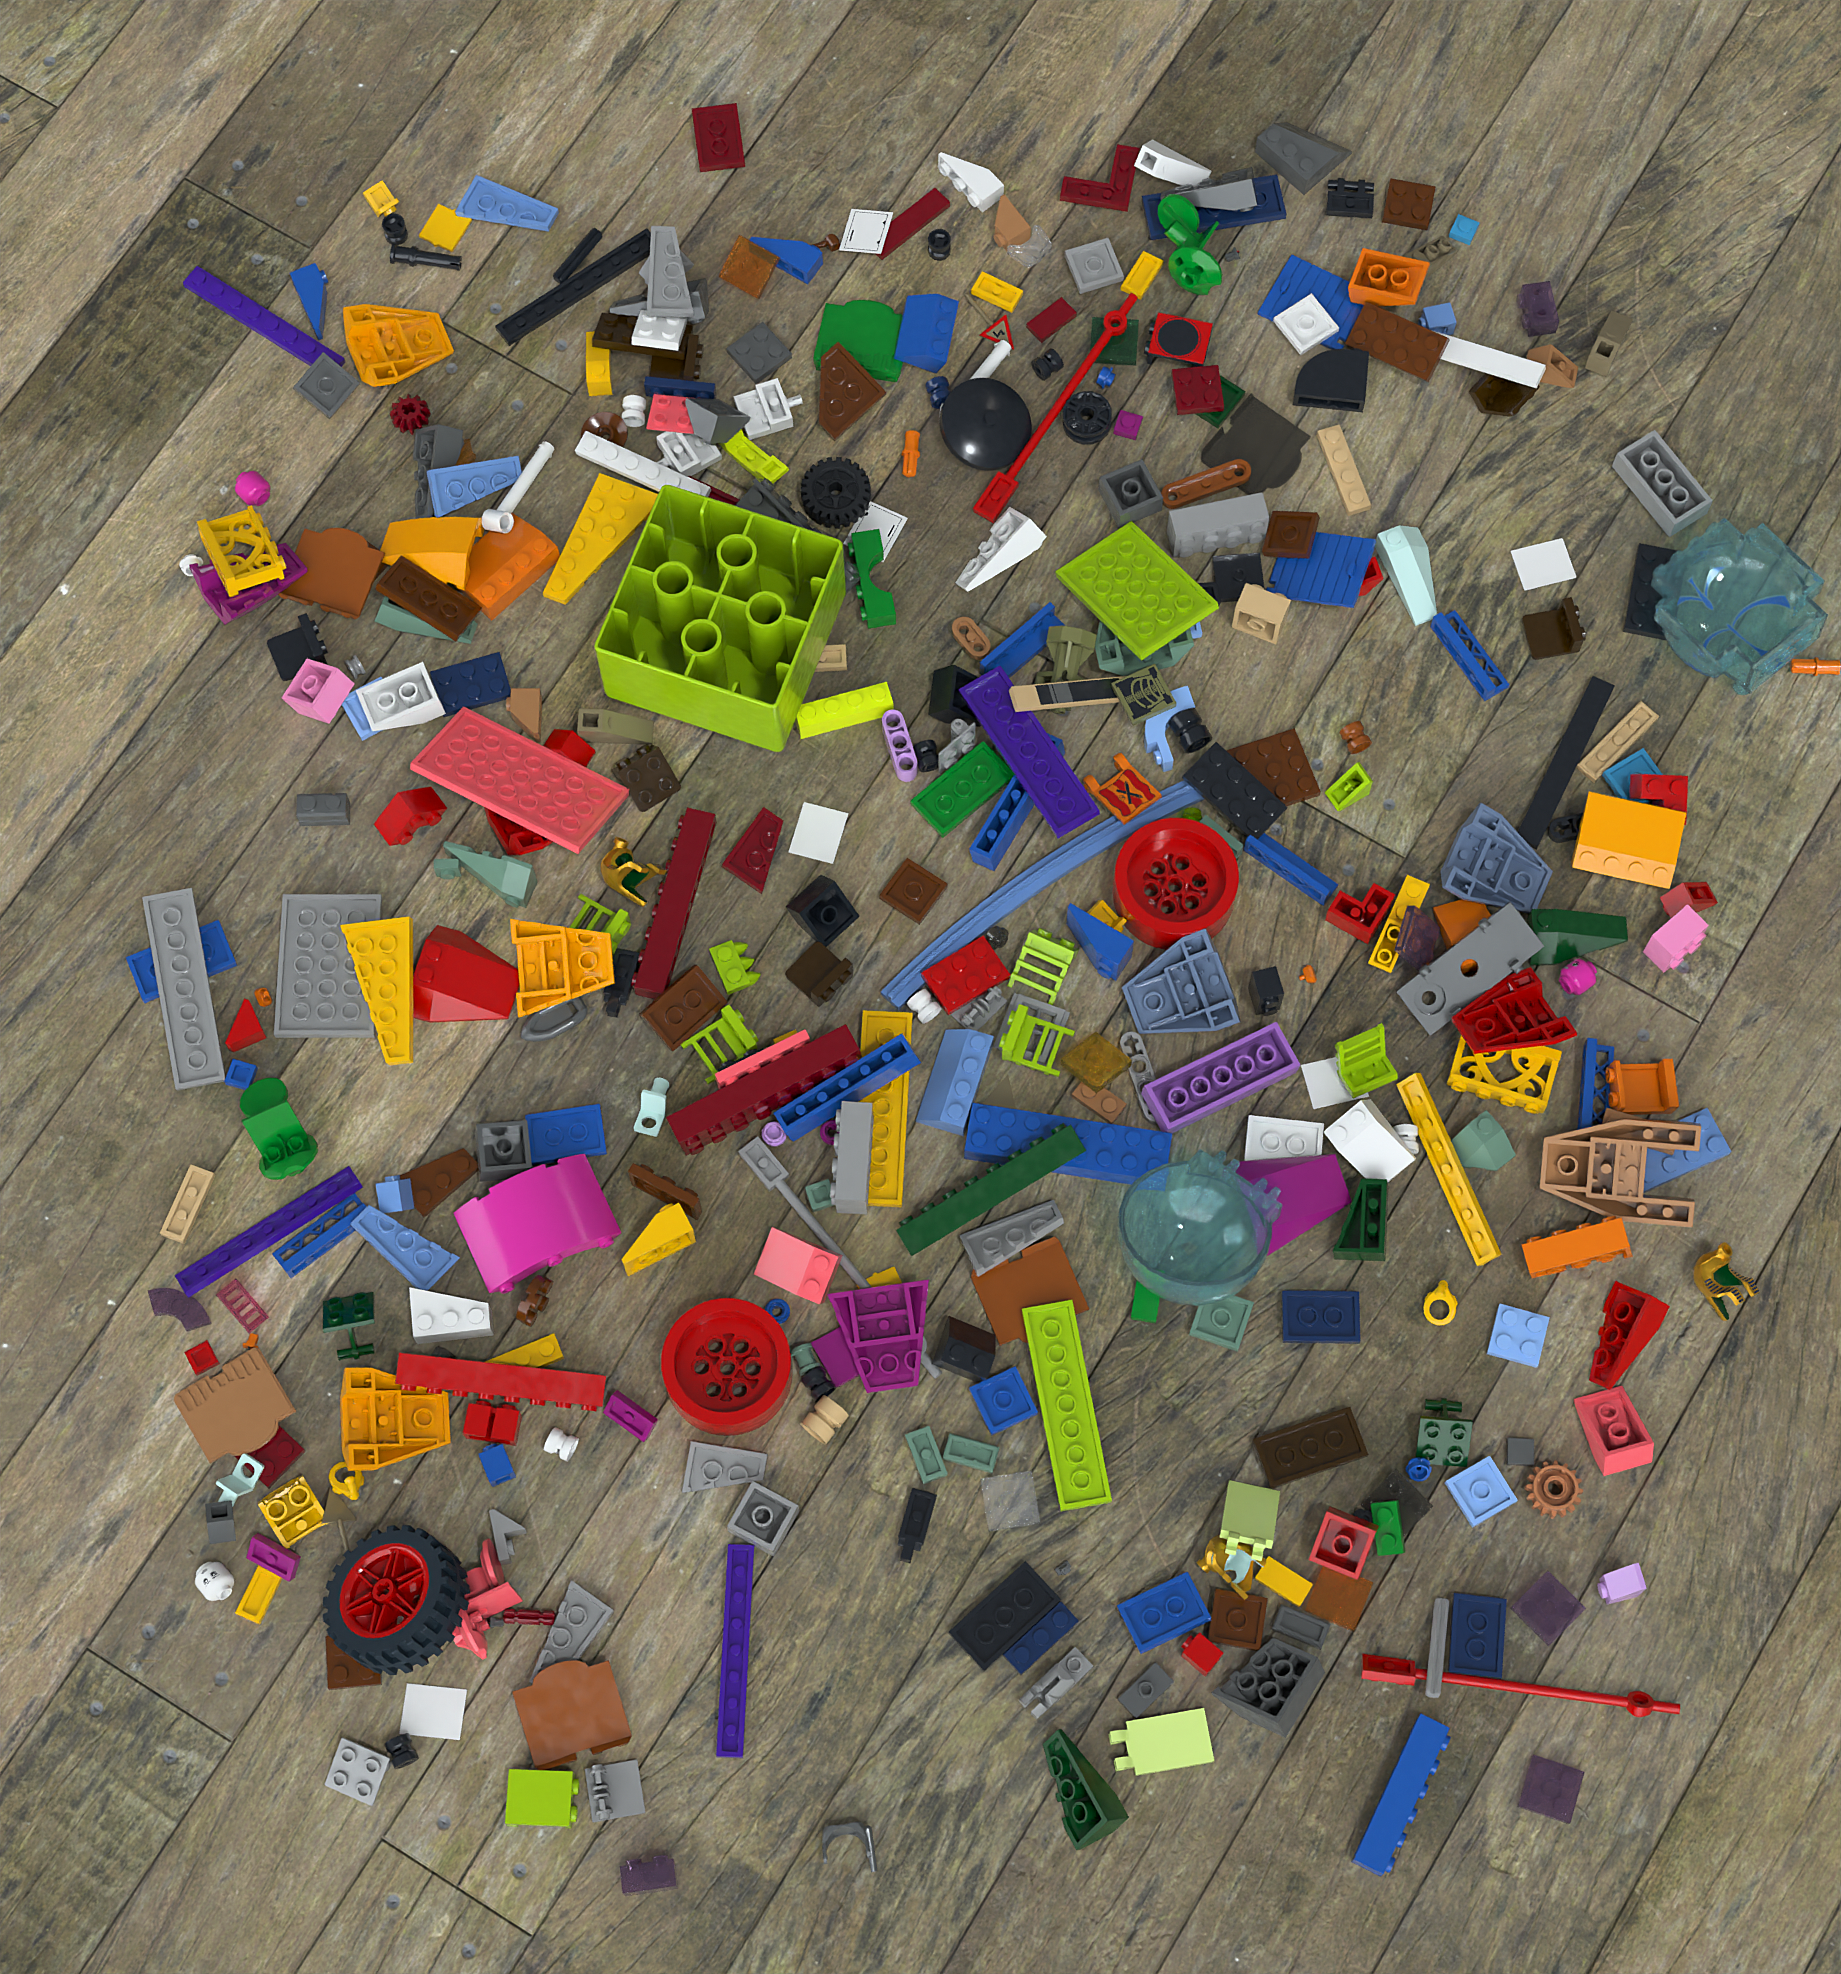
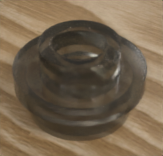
(997, 937)

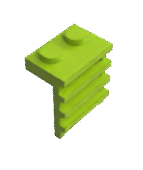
(617, 925)
(1050, 949)
(732, 1031)
(1019, 1035)
(1364, 1062)

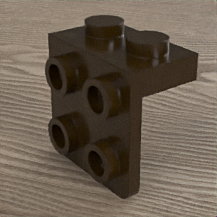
(680, 369)
(1500, 395)
(1554, 631)
(647, 777)
(819, 973)

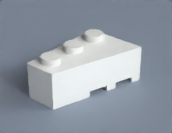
(448, 1317)

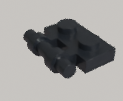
(1350, 204)

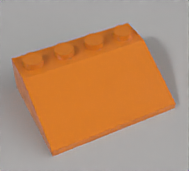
(507, 566)

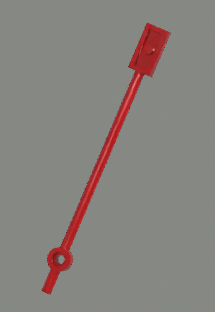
(1004, 486)
(1404, 1672)

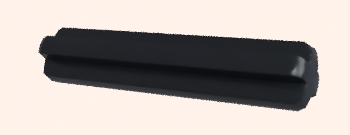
(577, 255)

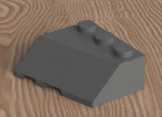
(1299, 154)
(1272, 1686)

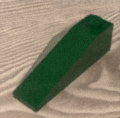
(1573, 934)
(1087, 1800)

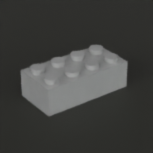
(1662, 483)
(1217, 525)
(853, 1163)

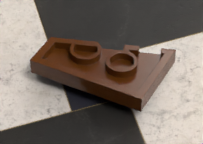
(439, 1179)

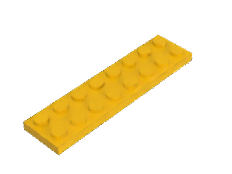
(889, 1111)

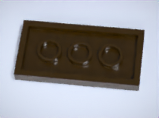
(616, 333)
(1310, 1447)

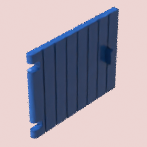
(1326, 287)
(1329, 575)

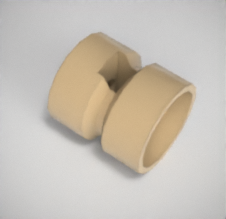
(824, 1419)

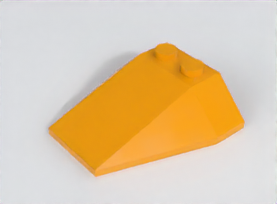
(393, 342)
(388, 1423)

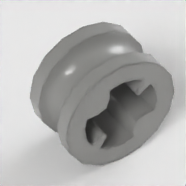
(355, 667)

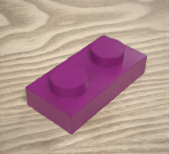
(630, 1416)
(273, 1557)

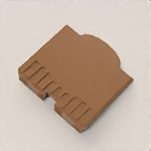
(235, 1408)

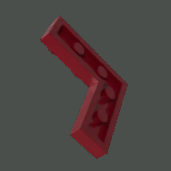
(1109, 195)

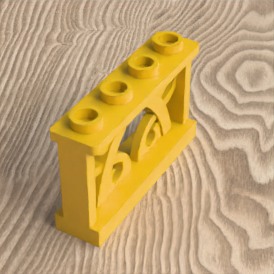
(243, 575)
(1503, 1091)

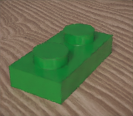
(1389, 1533)

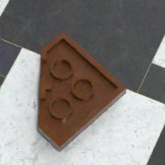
(845, 391)

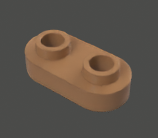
(972, 639)

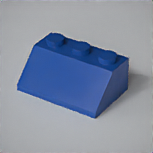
(926, 331)

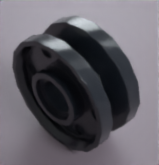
(1087, 404)

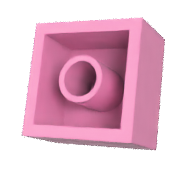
(318, 691)
(1675, 939)

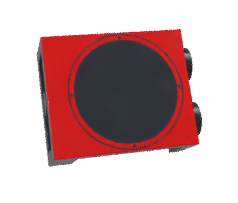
(1178, 339)

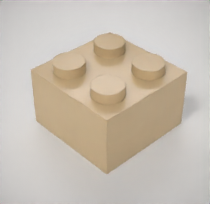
(1261, 613)

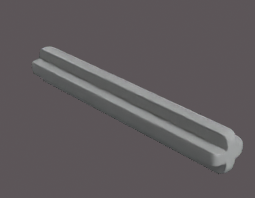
(1437, 1648)

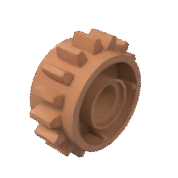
(1544, 1499)

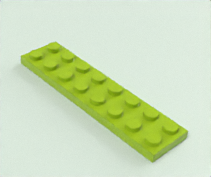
(1066, 1405)

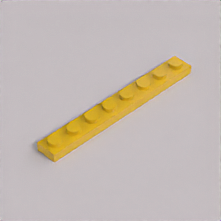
(1449, 1169)

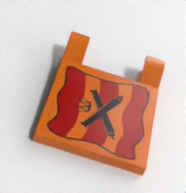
(1125, 793)

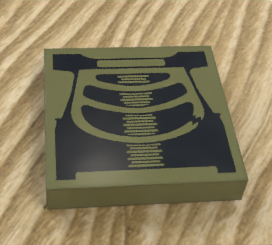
(1143, 694)

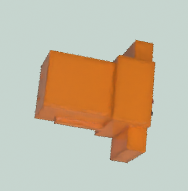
(252, 1342)

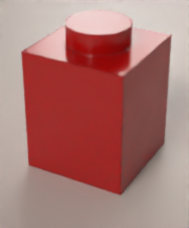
(1201, 1653)

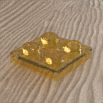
(1096, 1062)

